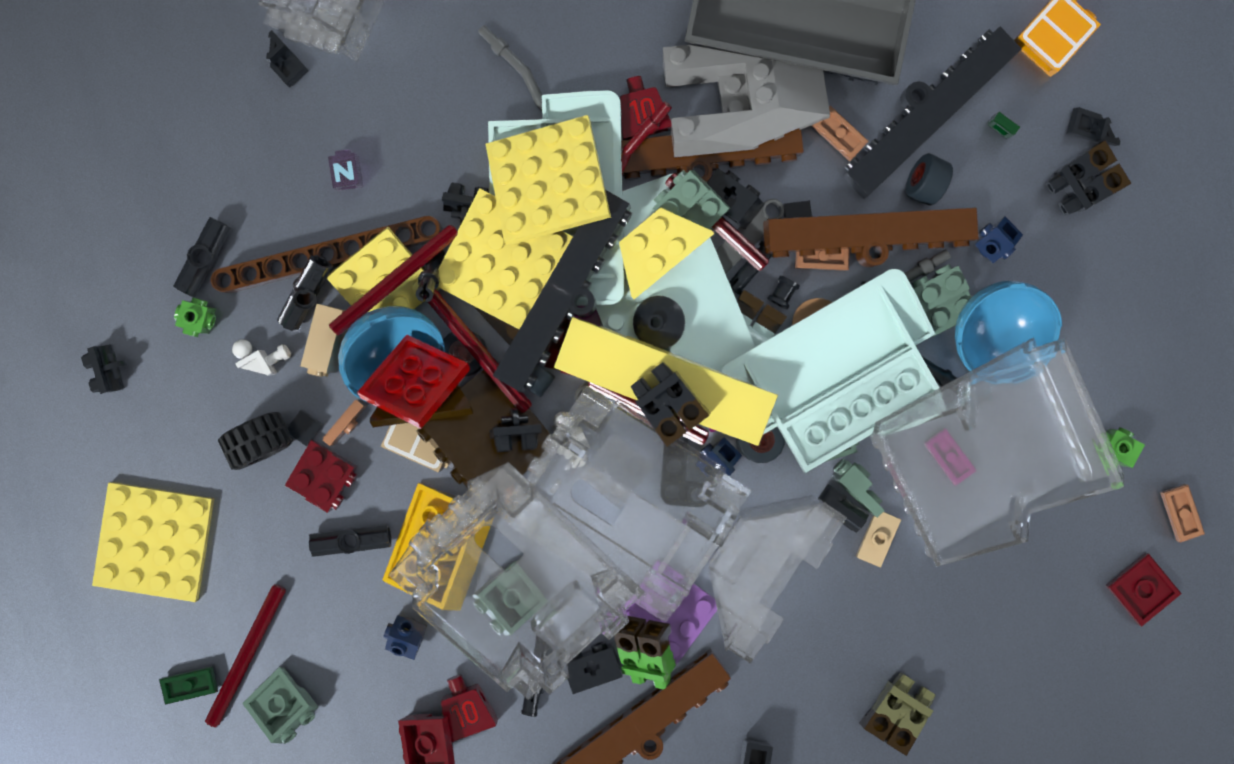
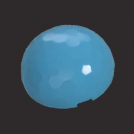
(1002, 319)
(376, 336)

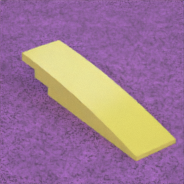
(621, 360)

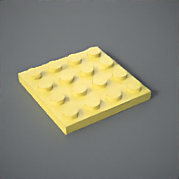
(547, 180)
(494, 274)
(153, 541)

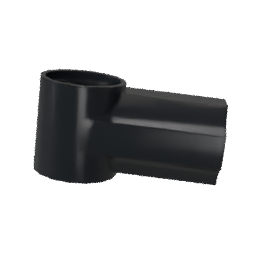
(855, 516)

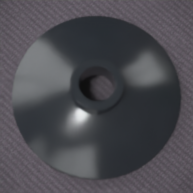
(671, 319)

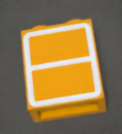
(1056, 34)

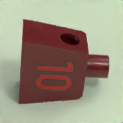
(637, 106)
(467, 709)

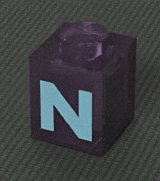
(345, 170)

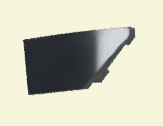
(284, 62)
(1091, 127)

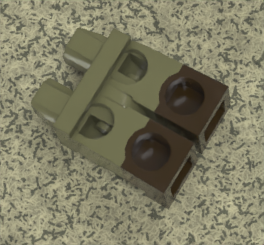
(898, 715)

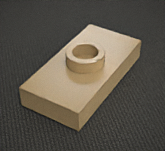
(878, 539)

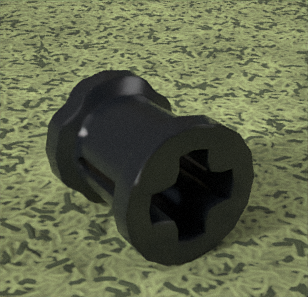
(783, 292)

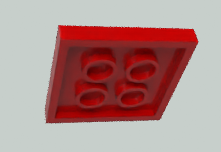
(413, 381)

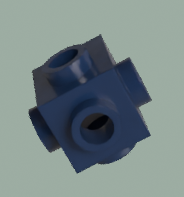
(998, 239)
(723, 453)
(404, 637)

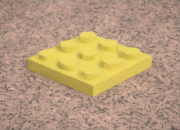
(371, 266)

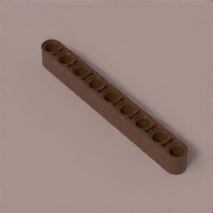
(289, 258)

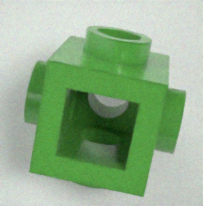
(204, 317)
(1125, 446)

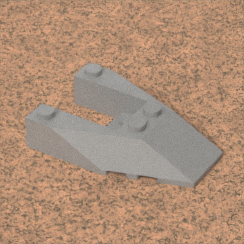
(757, 99)

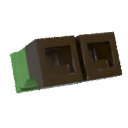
(646, 651)

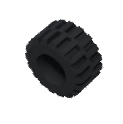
(255, 440)

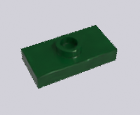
(188, 685)

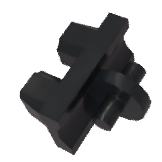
(457, 202)
(105, 368)
(503, 435)

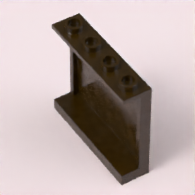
(466, 439)

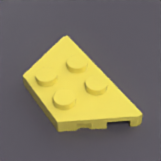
(658, 247)

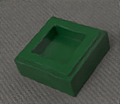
(1003, 125)

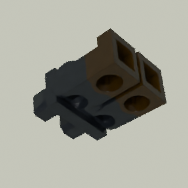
(1081, 185)
(660, 401)

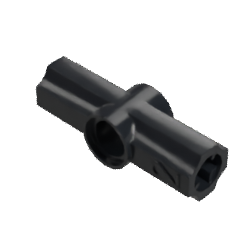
(193, 272)
(309, 281)
(334, 541)

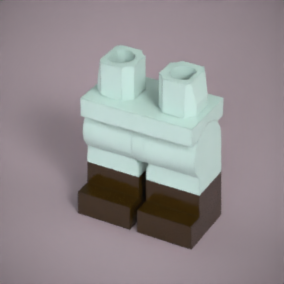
(766, 322)

